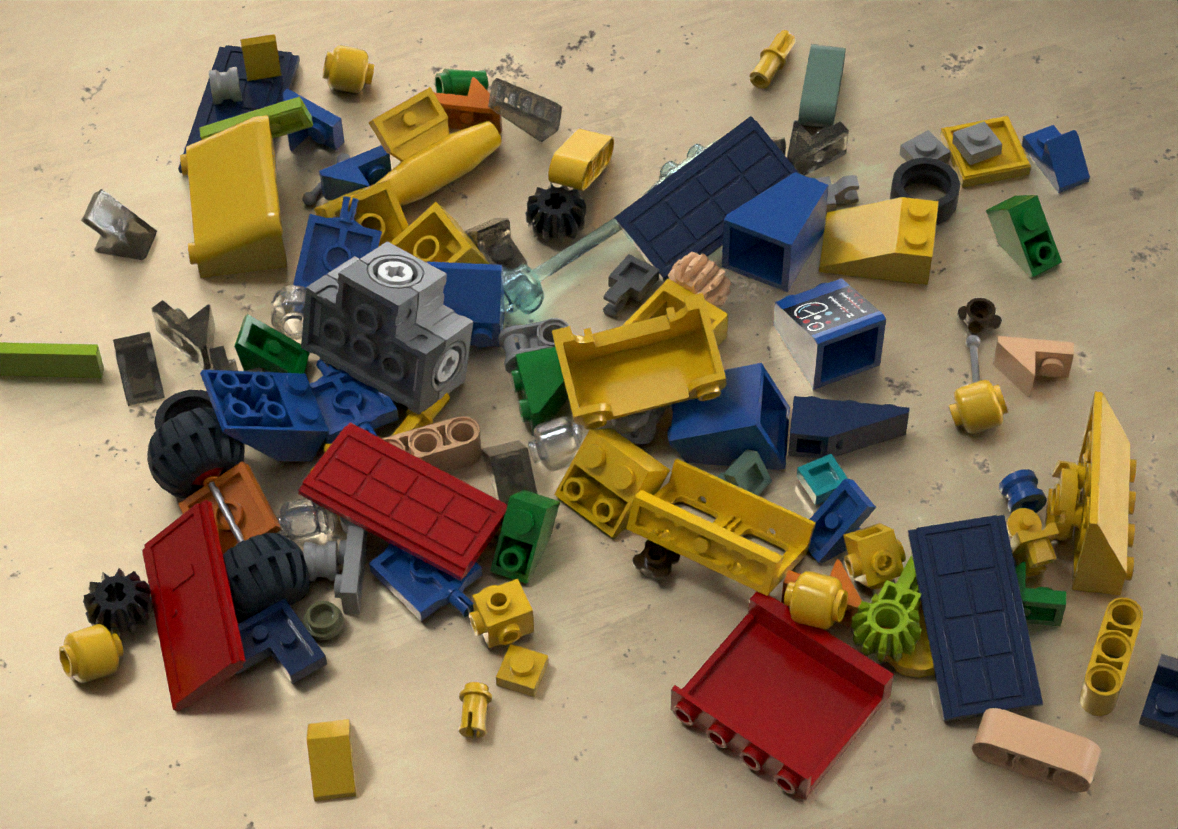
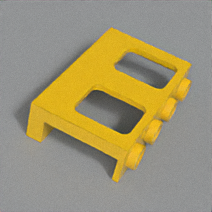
(722, 543)

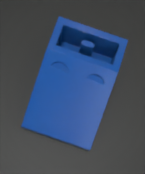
(268, 412)

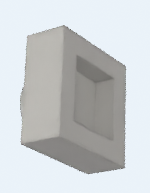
(977, 143)
(924, 146)

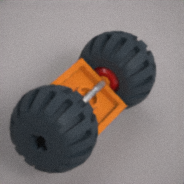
(202, 463)

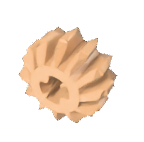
(701, 275)

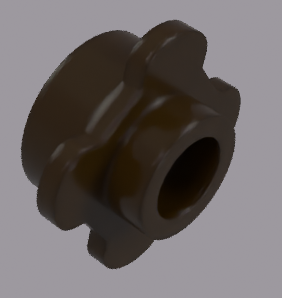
(984, 310)
(655, 568)

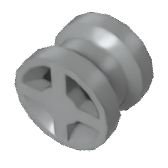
(225, 85)
(321, 560)

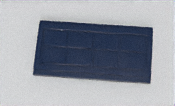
(254, 93)
(691, 204)
(974, 617)

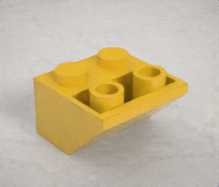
(607, 477)

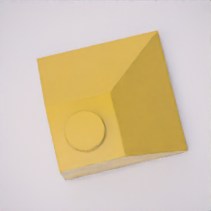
(376, 210)

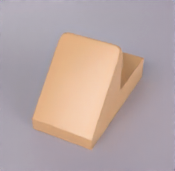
(1024, 358)

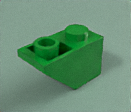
(1025, 233)
(541, 385)
(524, 535)

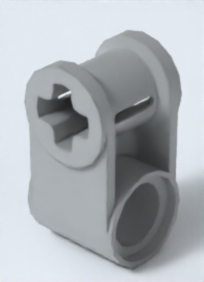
(530, 338)

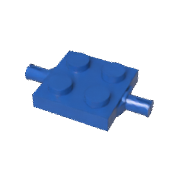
(332, 243)
(349, 400)
(421, 585)

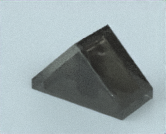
(509, 469)

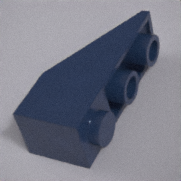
(841, 427)

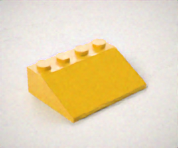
(1104, 530)

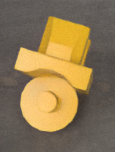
(1030, 542)

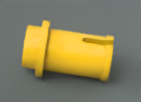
(474, 709)

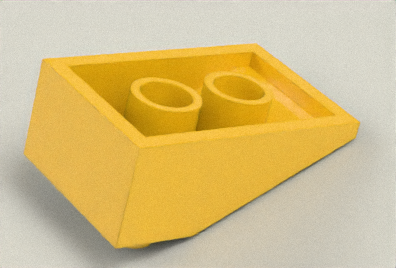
(438, 238)
(881, 240)

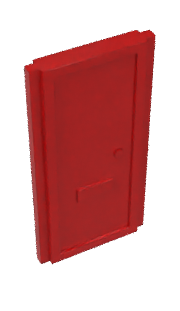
(404, 501)
(193, 606)

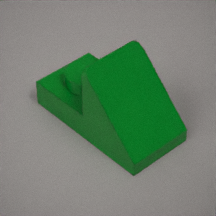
(268, 349)
(1041, 604)

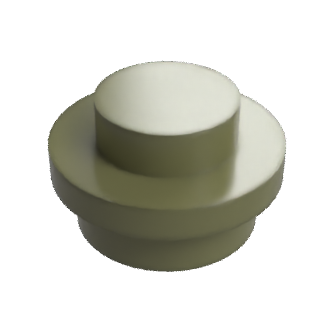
(323, 620)

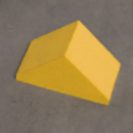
(261, 57)
(331, 759)

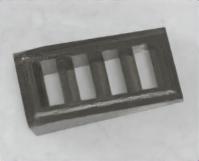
(536, 114)

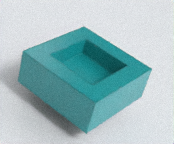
(820, 478)

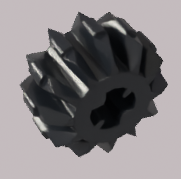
(556, 212)
(119, 602)

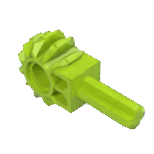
(894, 608)

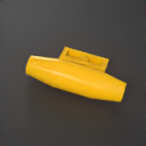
(429, 155)

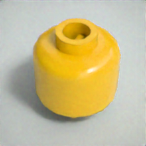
(347, 69)
(978, 406)
(816, 600)
(90, 653)

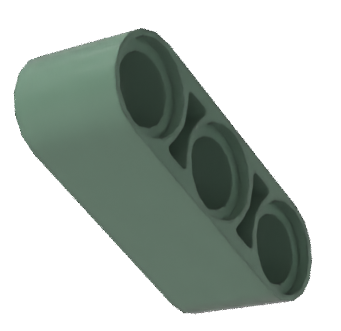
(821, 86)

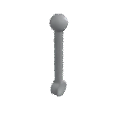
(309, 198)
(973, 343)

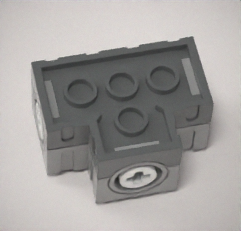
(389, 326)

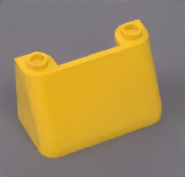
(235, 201)
(641, 364)

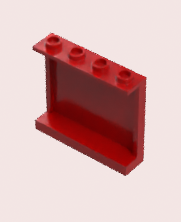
(783, 696)

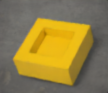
(522, 670)

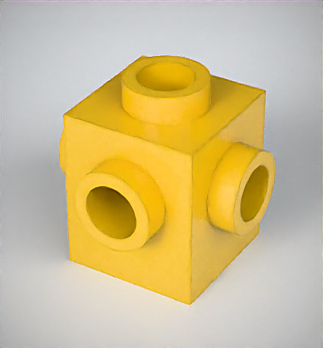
(874, 555)
(502, 614)

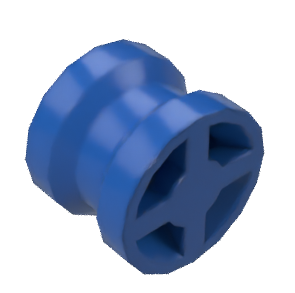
(1022, 491)

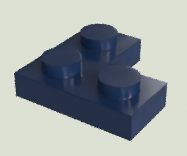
(280, 634)

